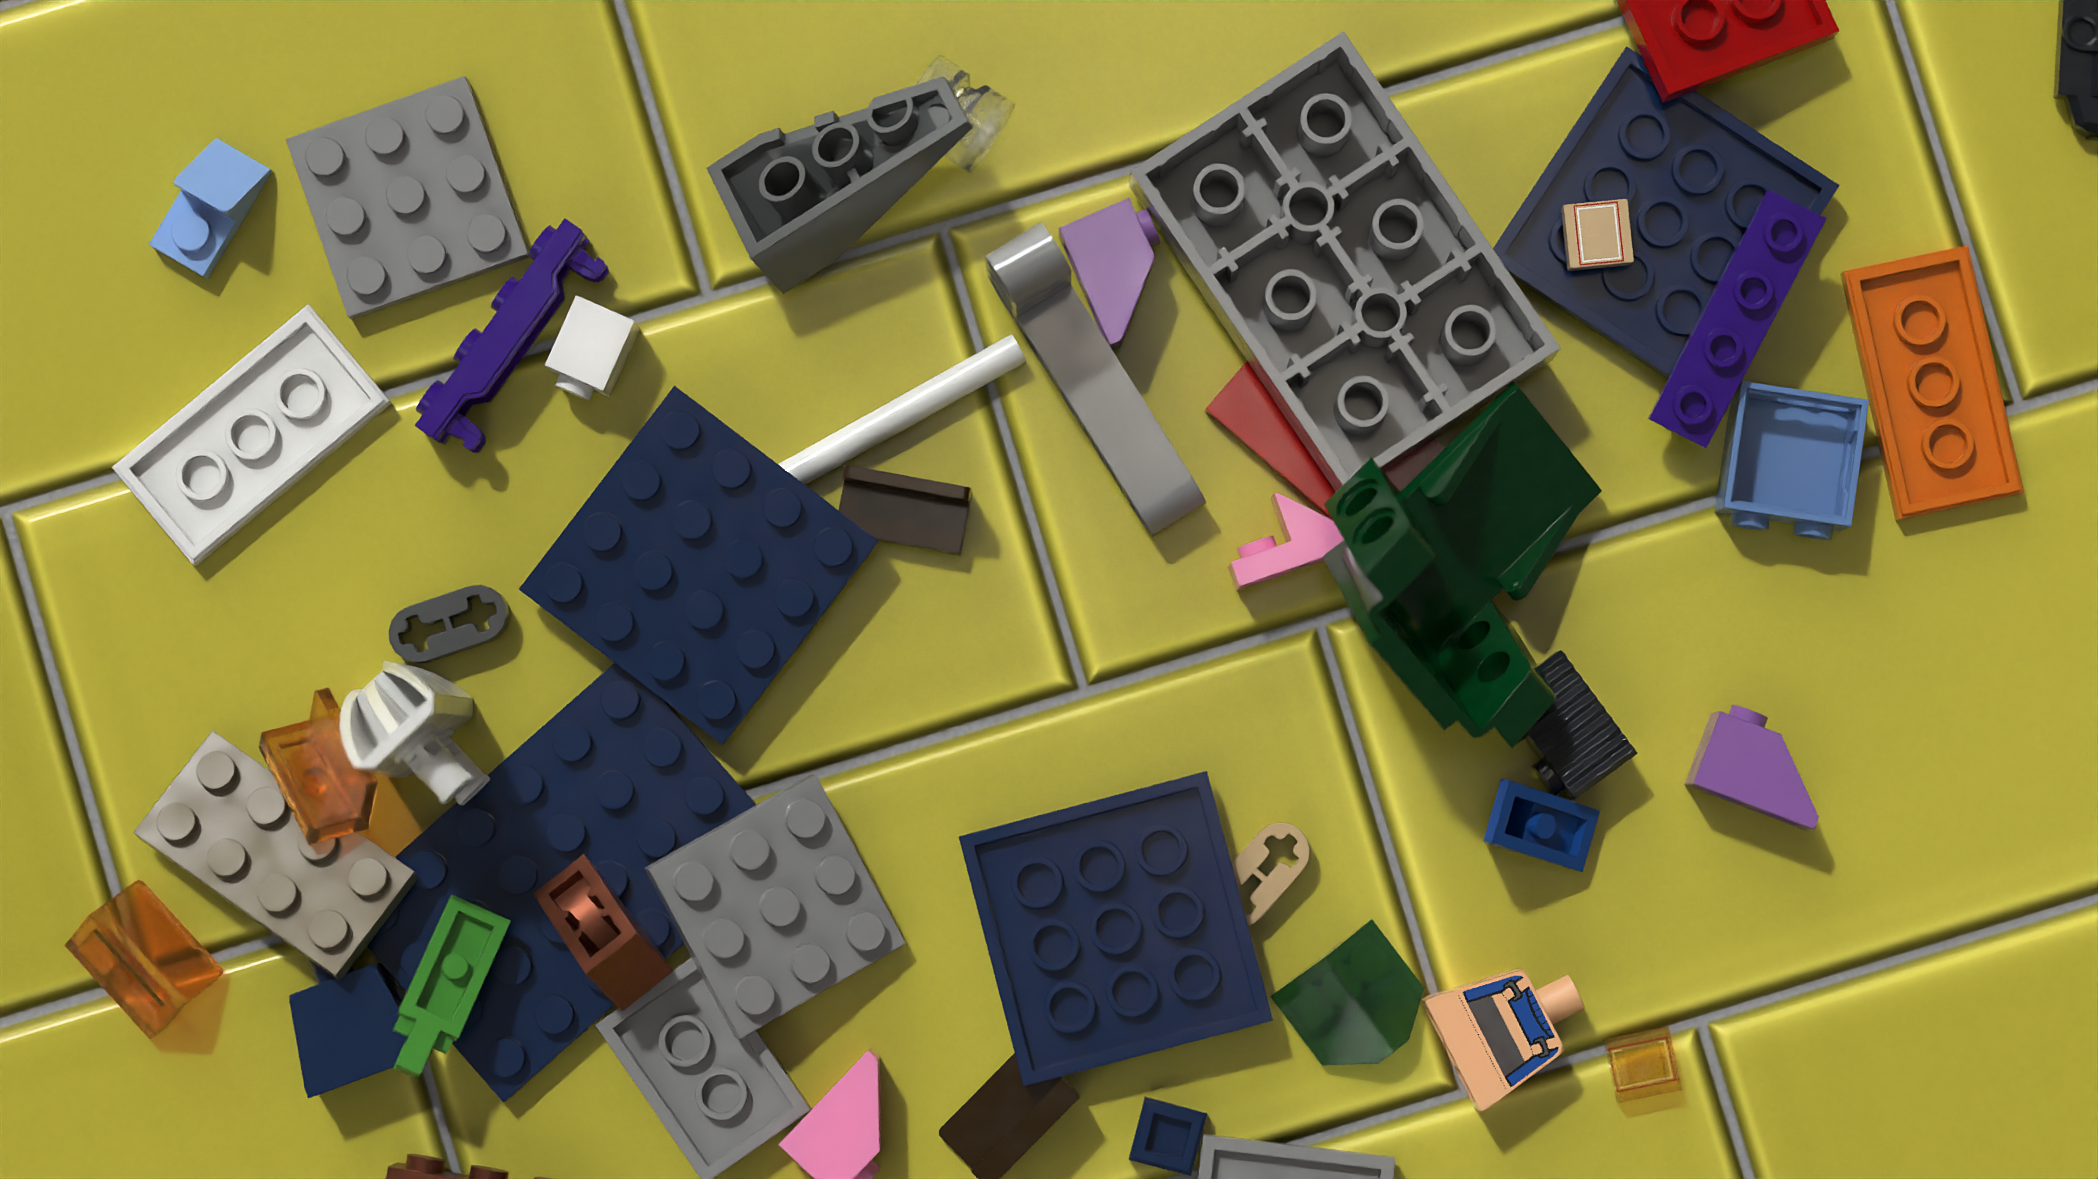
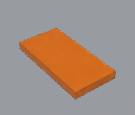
(1931, 382)

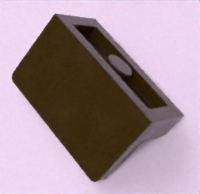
(906, 509)
(1005, 1119)

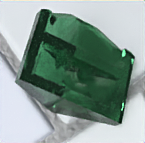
(1353, 1000)

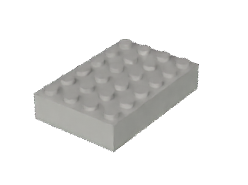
(1342, 263)

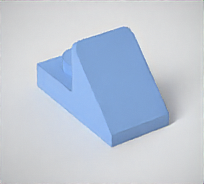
(210, 207)

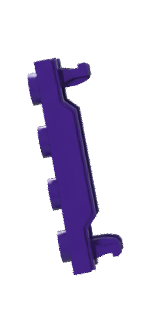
(521, 315)
(1736, 318)

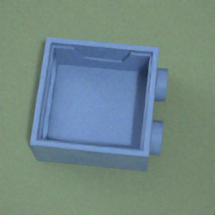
(1791, 459)

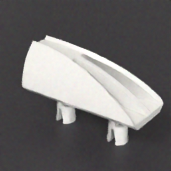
(406, 726)

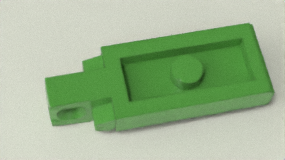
(447, 981)

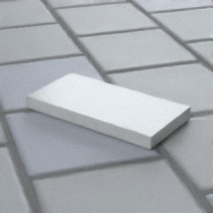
(252, 435)

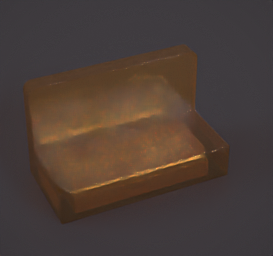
(316, 774)
(143, 957)

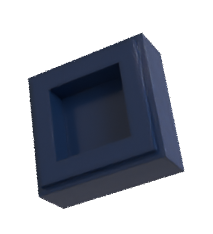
(1167, 1136)

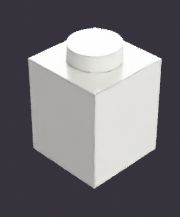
(591, 349)

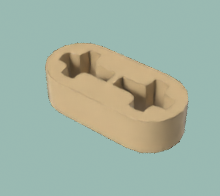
(1280, 877)

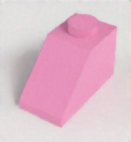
(843, 1128)

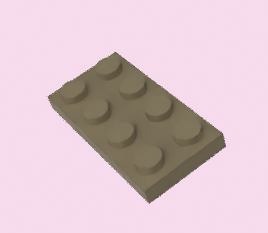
(239, 839)

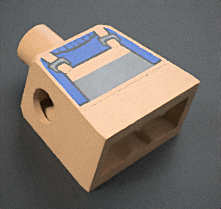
(1501, 1030)

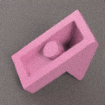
(1307, 541)

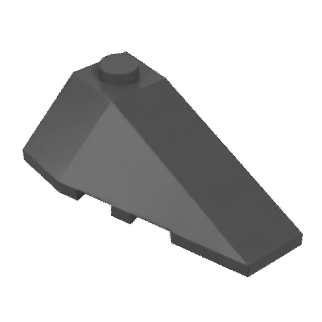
(821, 187)

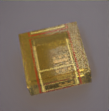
(1642, 1064)

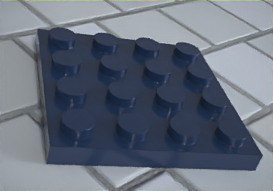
(1690, 195)
(698, 565)
(1115, 928)

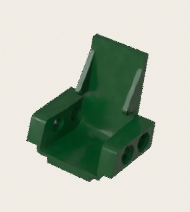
(1439, 551)

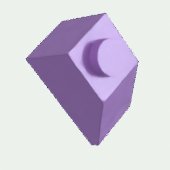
(1112, 263)
(1751, 768)

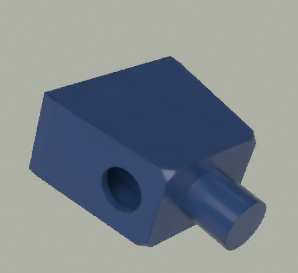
(346, 1027)

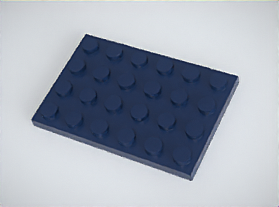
(598, 780)

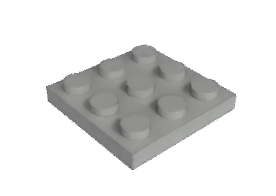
(408, 198)
(775, 906)

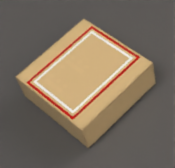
(1597, 234)

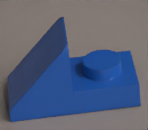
(1541, 825)

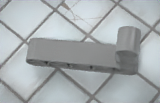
(1039, 296)

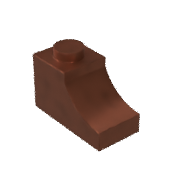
(602, 933)

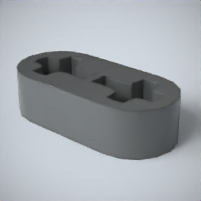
(454, 638)

